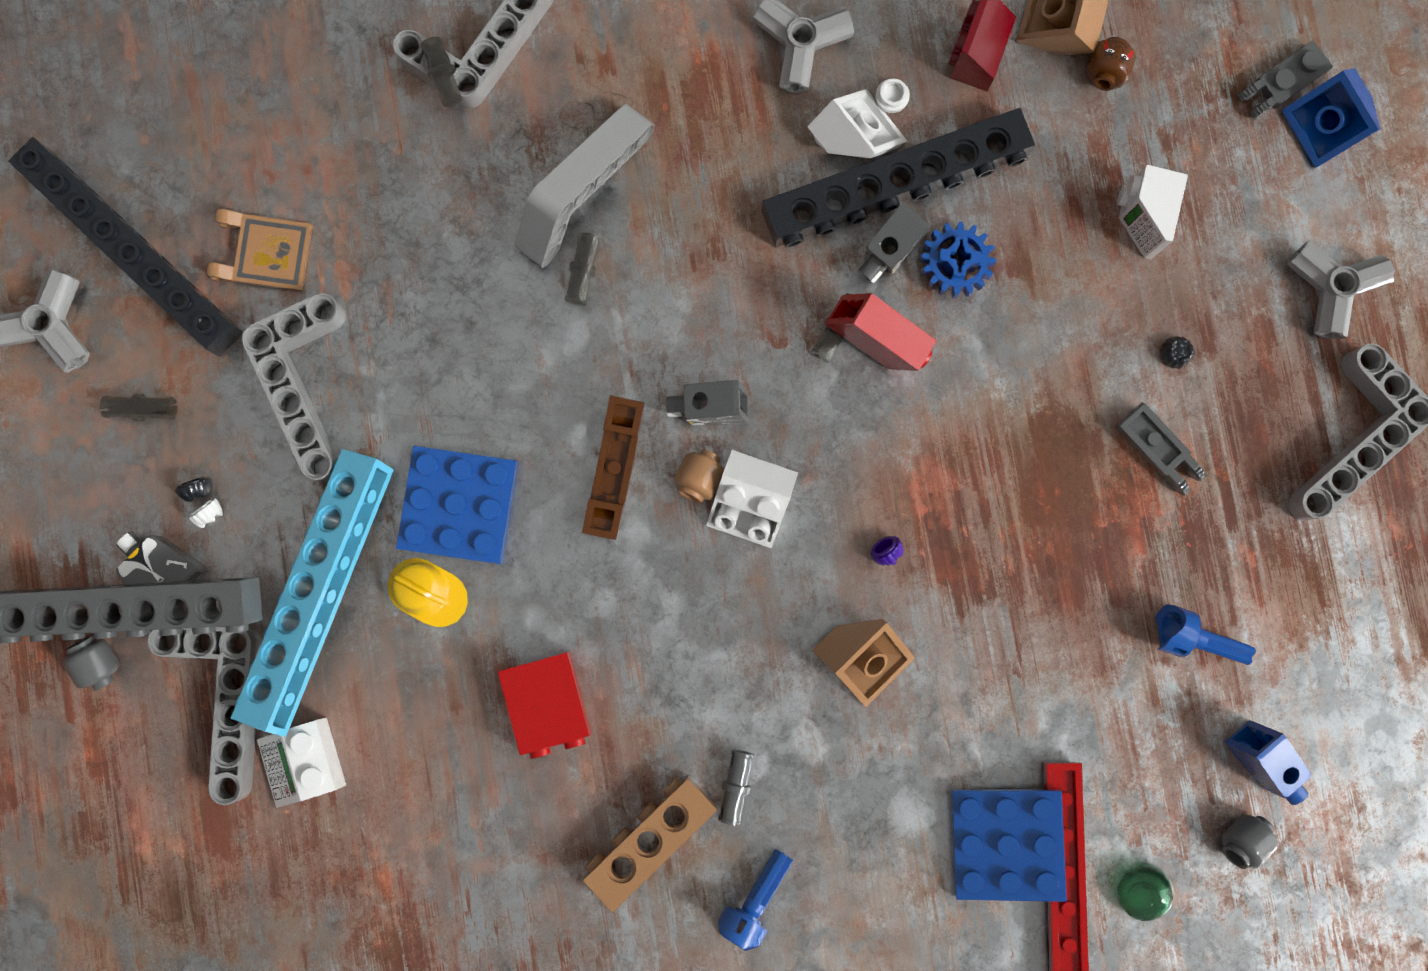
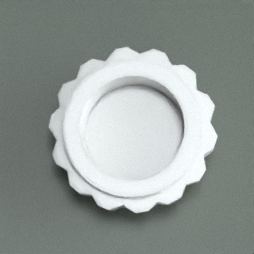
(205, 513)

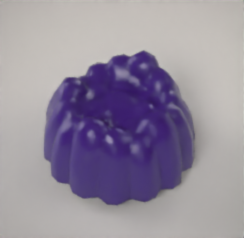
(887, 551)

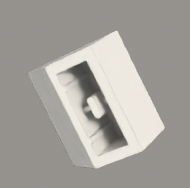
(752, 499)

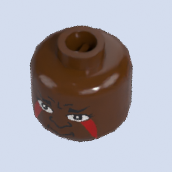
(1110, 64)

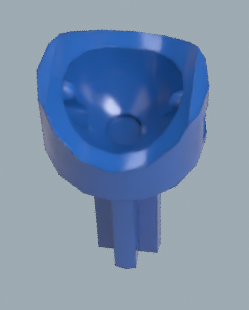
(1182, 632)
(754, 905)

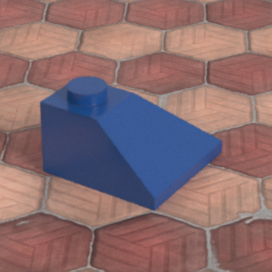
(1333, 116)

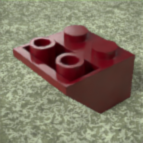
(981, 43)

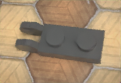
(1288, 78)
(1159, 447)

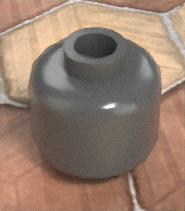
(91, 663)
(1249, 841)

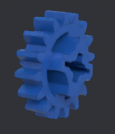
(971, 260)

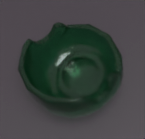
(1145, 892)

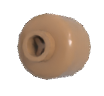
(699, 476)

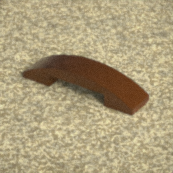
(614, 467)

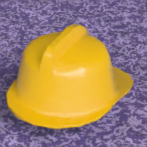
(427, 592)

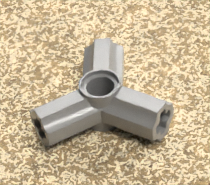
(798, 57)
(1333, 305)
(57, 338)

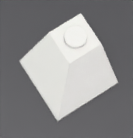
(856, 127)

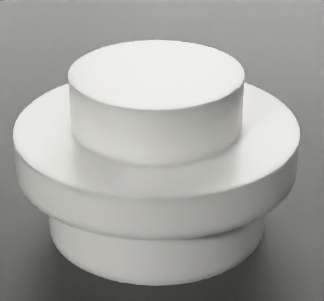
(892, 95)

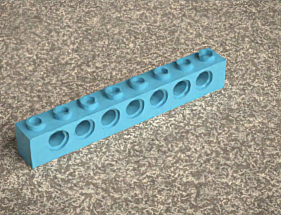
(314, 609)

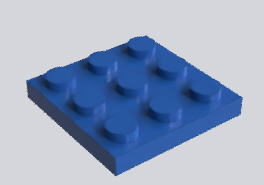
(457, 505)
(1009, 844)

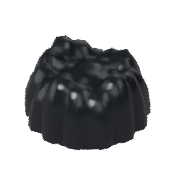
(1177, 352)
(194, 488)

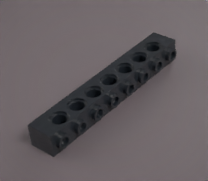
(1007, 130)
(126, 247)

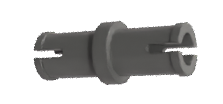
(736, 787)

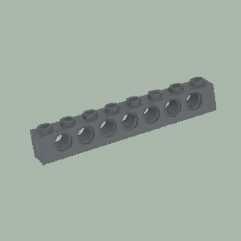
(34, 610)

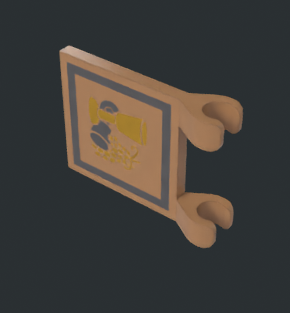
(267, 252)

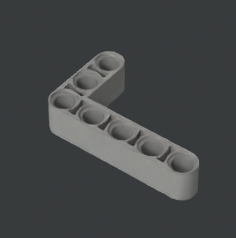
(486, 44)
(575, 180)
(290, 383)
(1371, 441)
(226, 693)

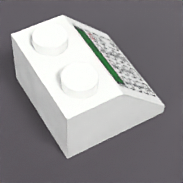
(1152, 208)
(301, 763)

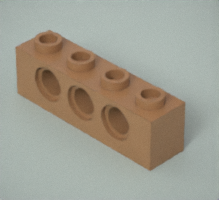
(614, 887)

